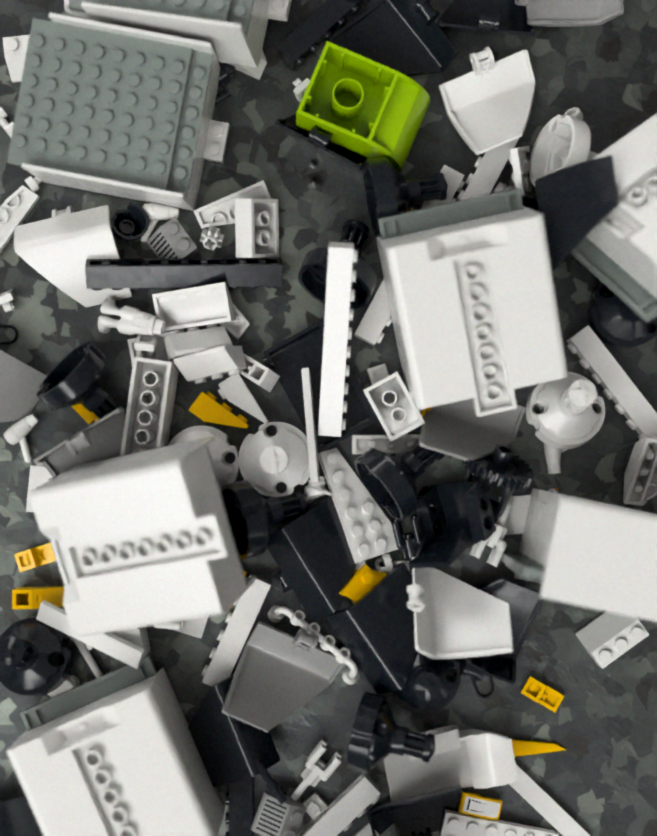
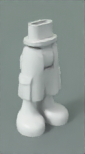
(131, 322)

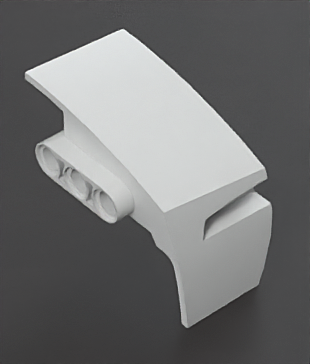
(460, 759)

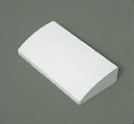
(194, 306)

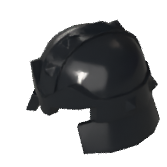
(130, 222)

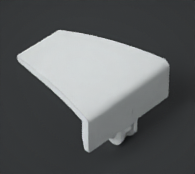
(492, 100)
(61, 246)
(456, 618)

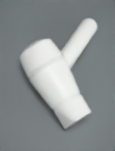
(155, 213)
(18, 433)
(553, 459)

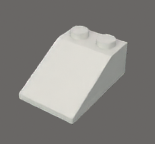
(394, 406)

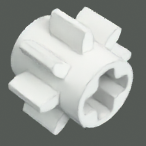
(211, 238)

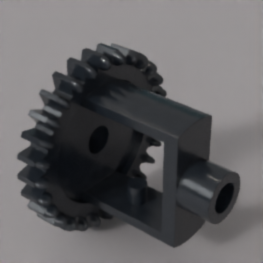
(503, 469)

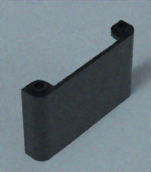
(306, 351)

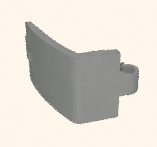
(571, 12)

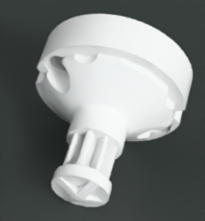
(560, 145)
(566, 411)
(275, 459)
(225, 472)

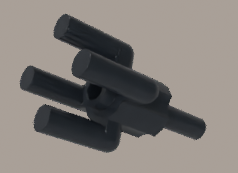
(410, 541)

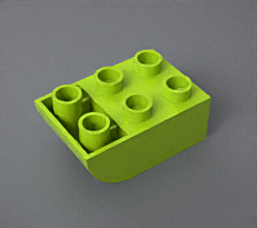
(363, 105)

